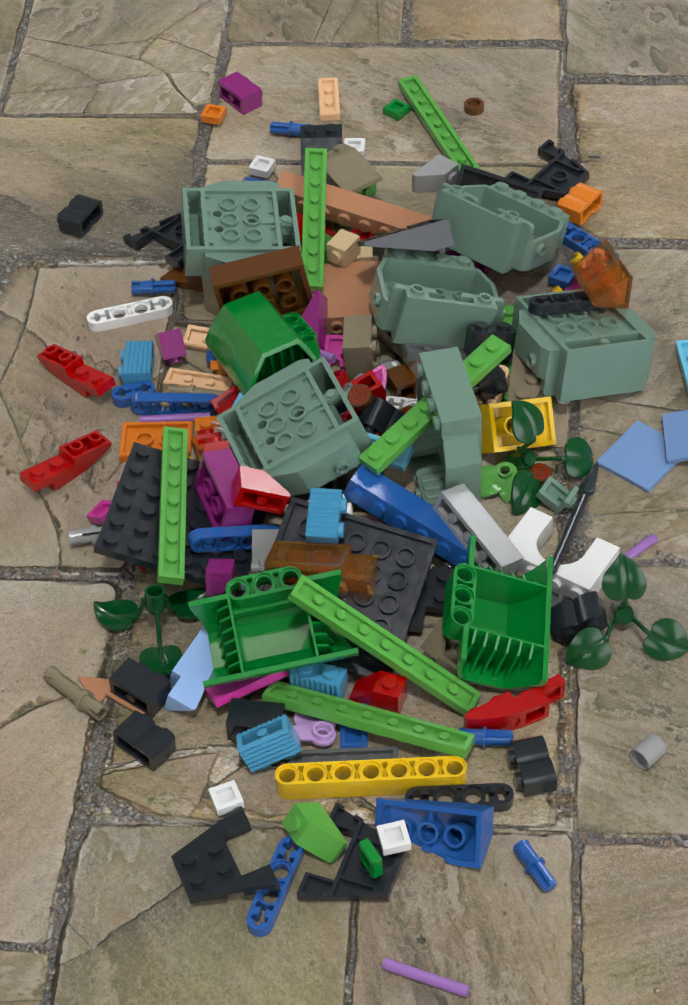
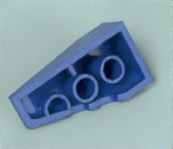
(447, 829)

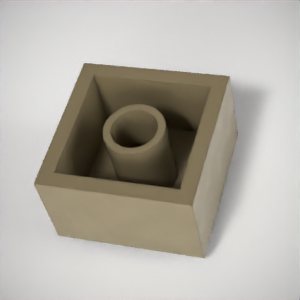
(360, 345)

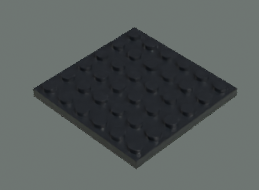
(133, 519)
(400, 576)

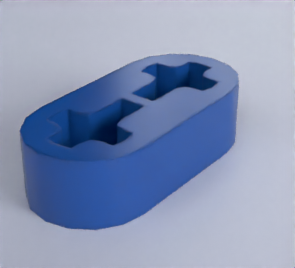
(128, 391)

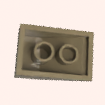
(349, 169)

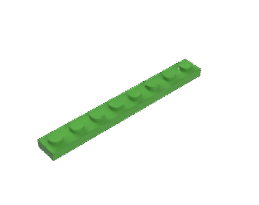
(435, 121)
(314, 216)
(419, 420)
(172, 506)
(384, 645)
(370, 719)

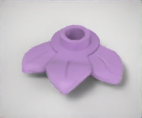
(314, 729)

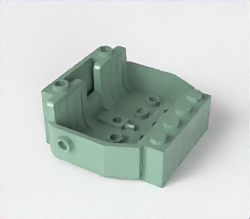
(235, 223)
(501, 225)
(431, 297)
(584, 351)
(304, 424)
(453, 445)

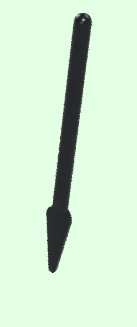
(585, 490)

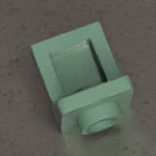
(556, 495)

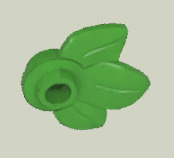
(495, 482)

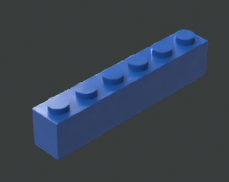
(403, 510)

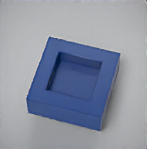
(561, 276)

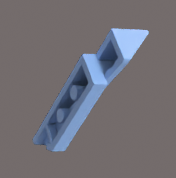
(189, 675)

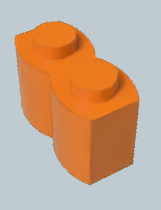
(581, 202)

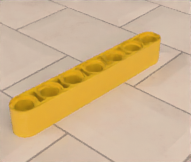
(358, 774)

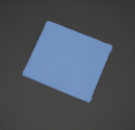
(676, 436)
(638, 457)

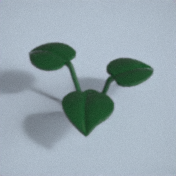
(526, 425)
(619, 583)
(119, 615)

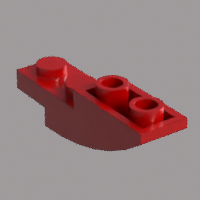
(74, 373)
(207, 441)
(70, 463)
(512, 712)

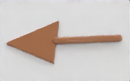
(101, 689)

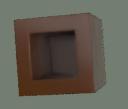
(401, 382)

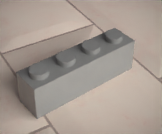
(467, 516)

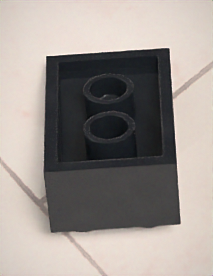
(319, 137)

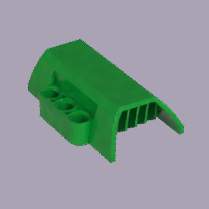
(257, 341)
(499, 623)
(266, 630)

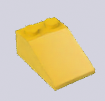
(497, 427)

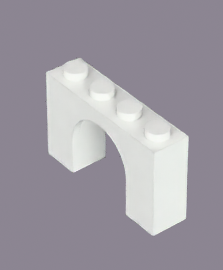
(571, 578)

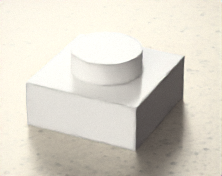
(358, 143)
(262, 166)
(225, 797)
(393, 837)

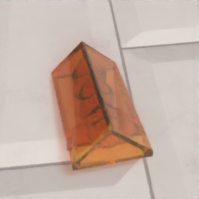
(604, 277)
(316, 558)

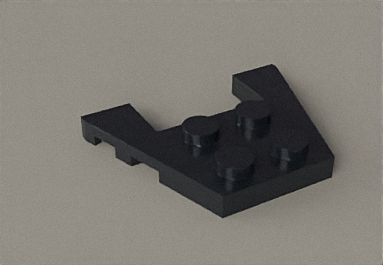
(557, 176)
(169, 232)
(431, 597)
(210, 869)
(352, 878)

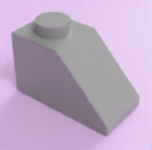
(434, 173)

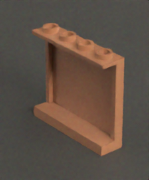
(347, 292)

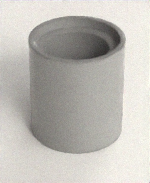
(648, 751)

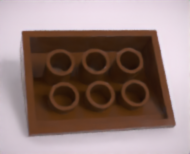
(275, 274)

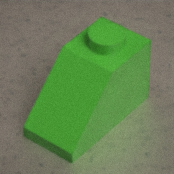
(314, 831)

